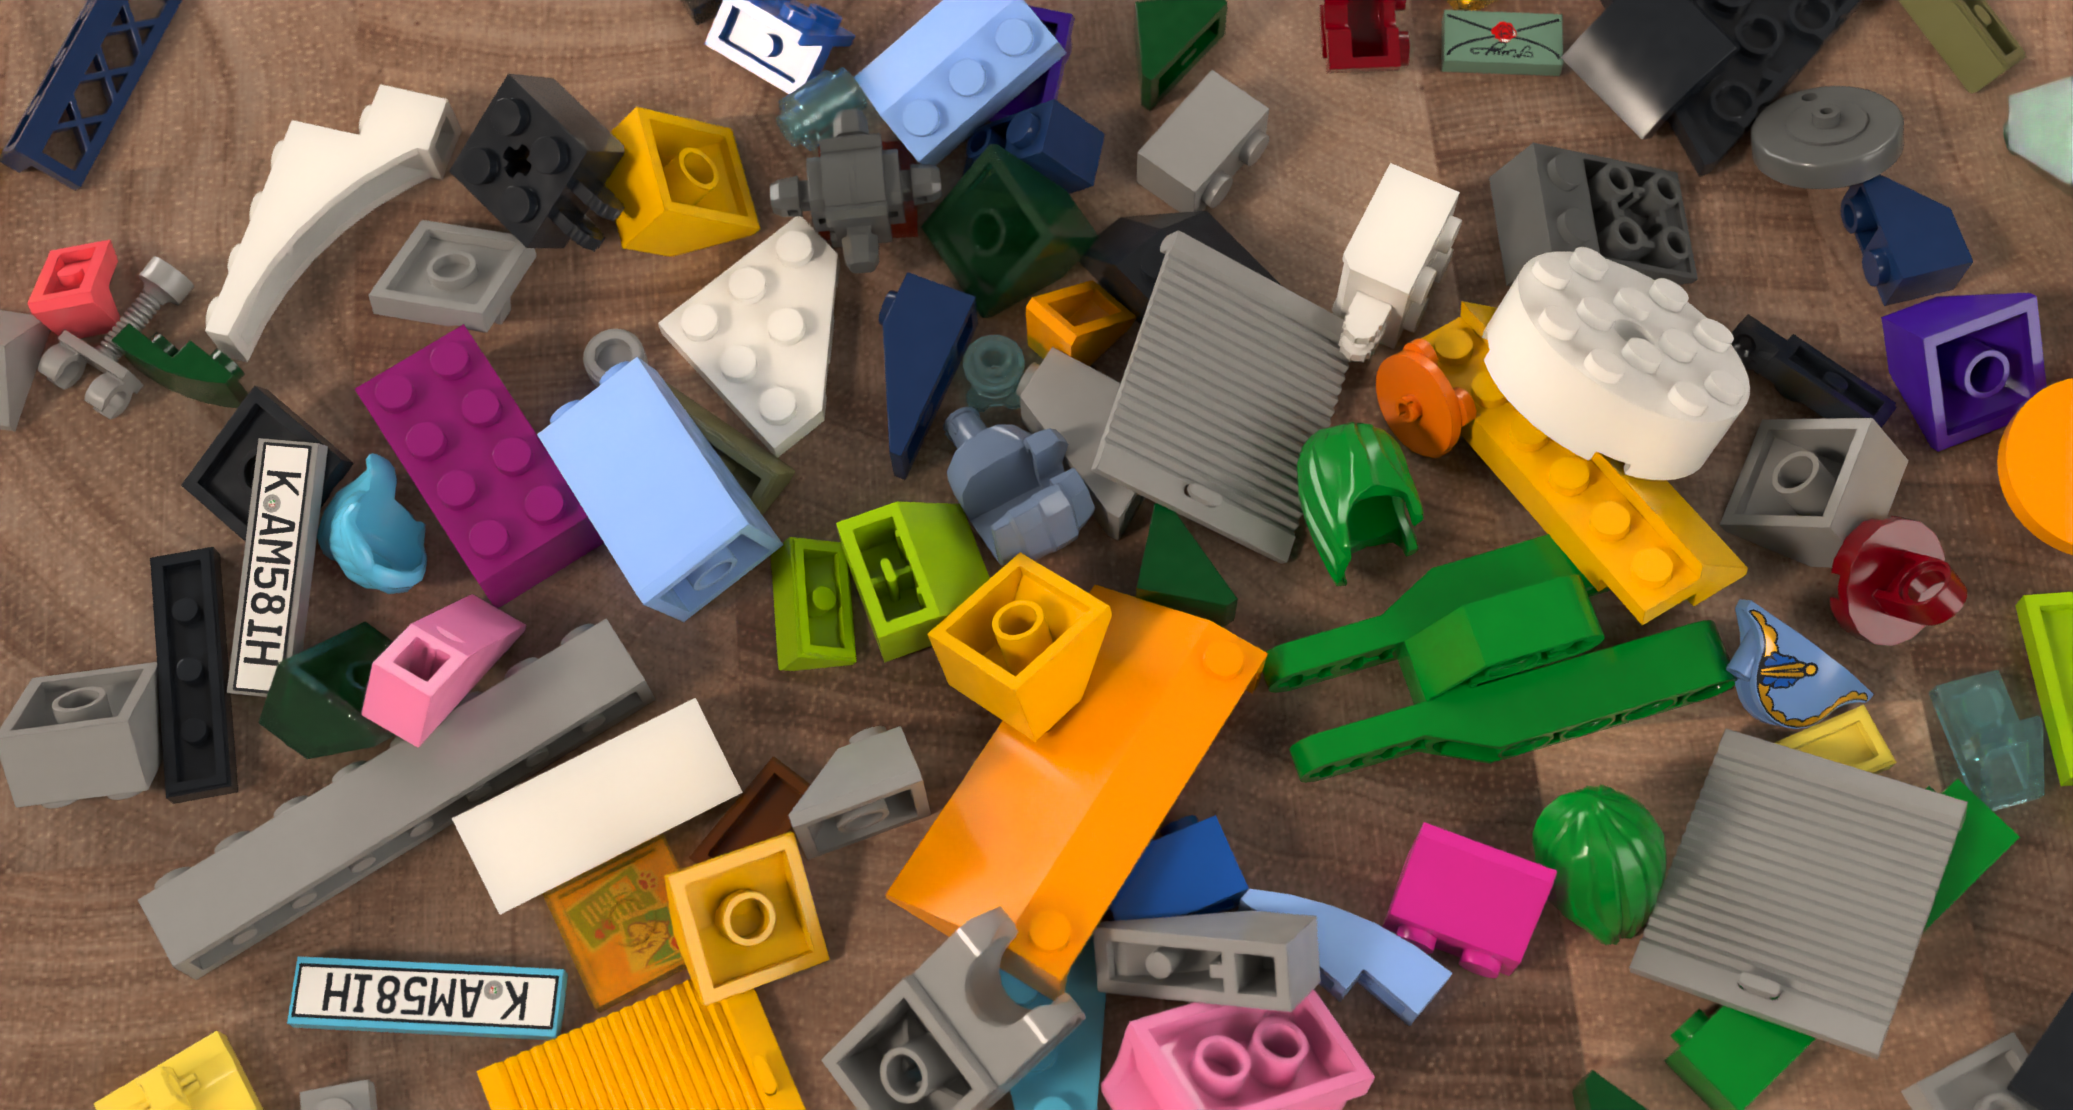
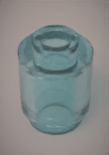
(811, 108)

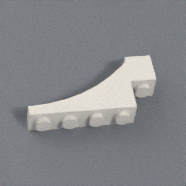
(316, 192)

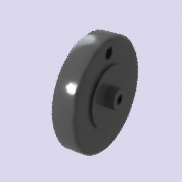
(1827, 137)

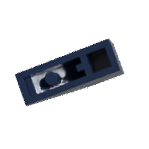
(923, 345)

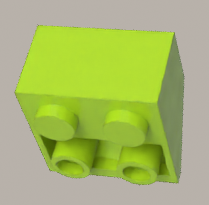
(911, 569)

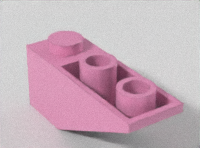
(436, 666)

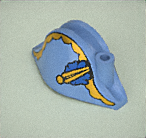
(1785, 675)

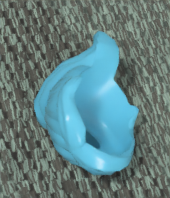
(374, 533)

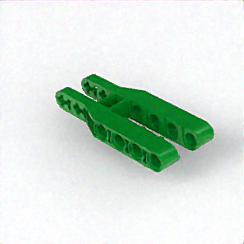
(1482, 624)

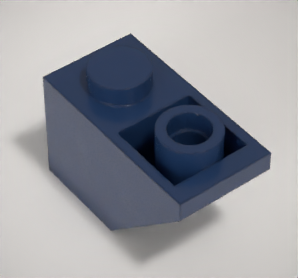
(1047, 140)
(1905, 240)

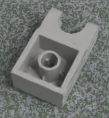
(950, 1030)

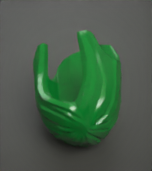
(1356, 494)
(1605, 860)

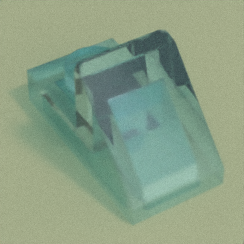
(1992, 747)

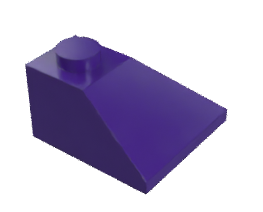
(1965, 362)

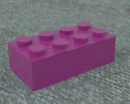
(479, 466)

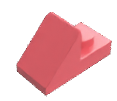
(75, 290)

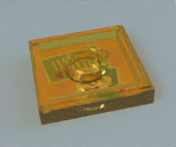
(620, 923)

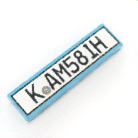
(428, 998)

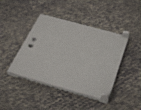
(1223, 397)
(1800, 890)

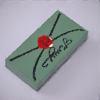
(1502, 42)

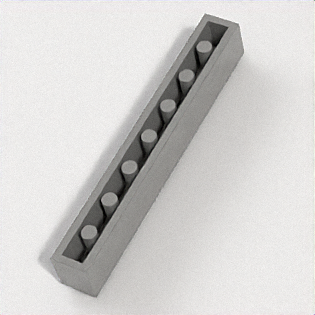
(394, 800)

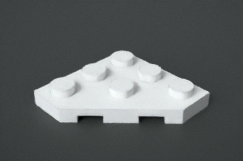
(766, 334)

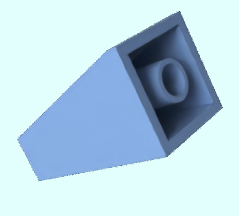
(657, 491)

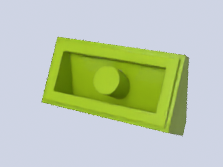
(812, 605)

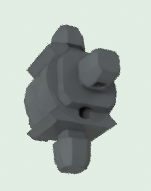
(856, 190)

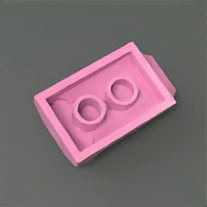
(1237, 1060)

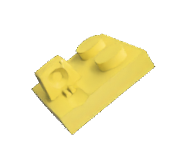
(195, 1079)

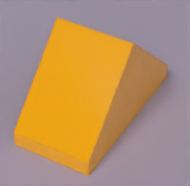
(1076, 321)

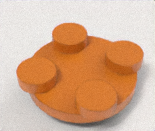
(1421, 401)

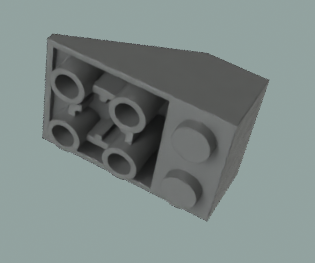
(1575, 199)

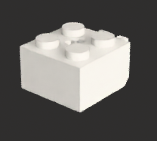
(1394, 261)

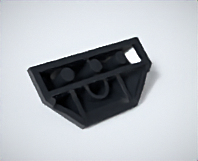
(1129, 254)

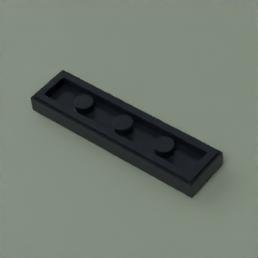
(193, 675)

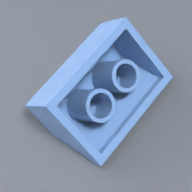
(957, 72)

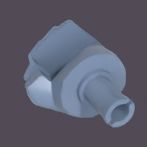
(1015, 486)

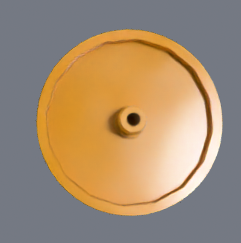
(2038, 465)

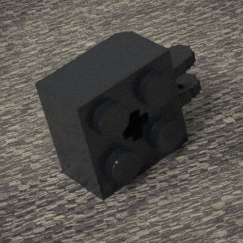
(541, 164)

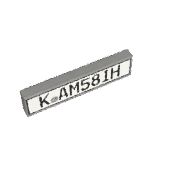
(276, 561)

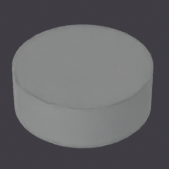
(610, 349)

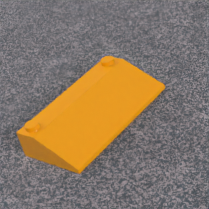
(1067, 817)

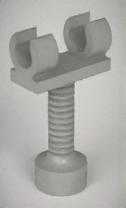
(114, 389)

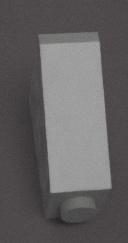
(1078, 404)

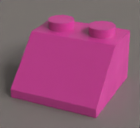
(1468, 901)

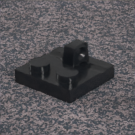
(226, 470)

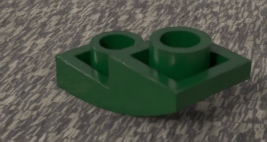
(185, 371)

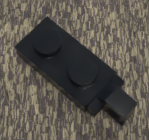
(1808, 375)

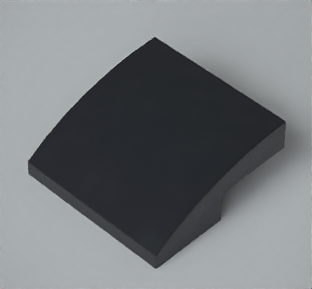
(1650, 58)

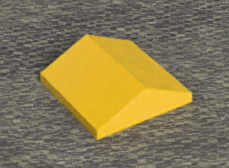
(745, 918)

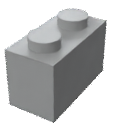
(1203, 145)

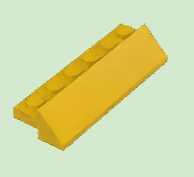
(1611, 525)

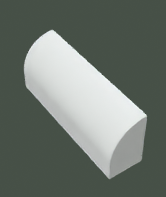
(597, 806)

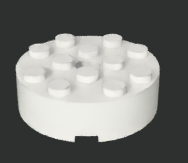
(1615, 364)

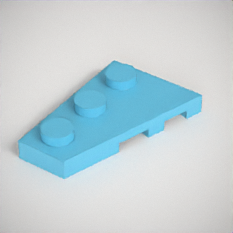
(1071, 1071)

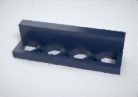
(68, 72)

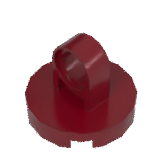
(1893, 581)

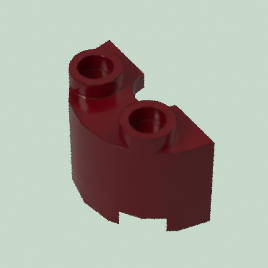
(1363, 36)

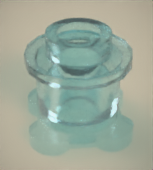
(997, 385)

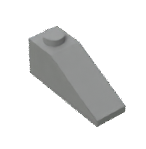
(1211, 958)

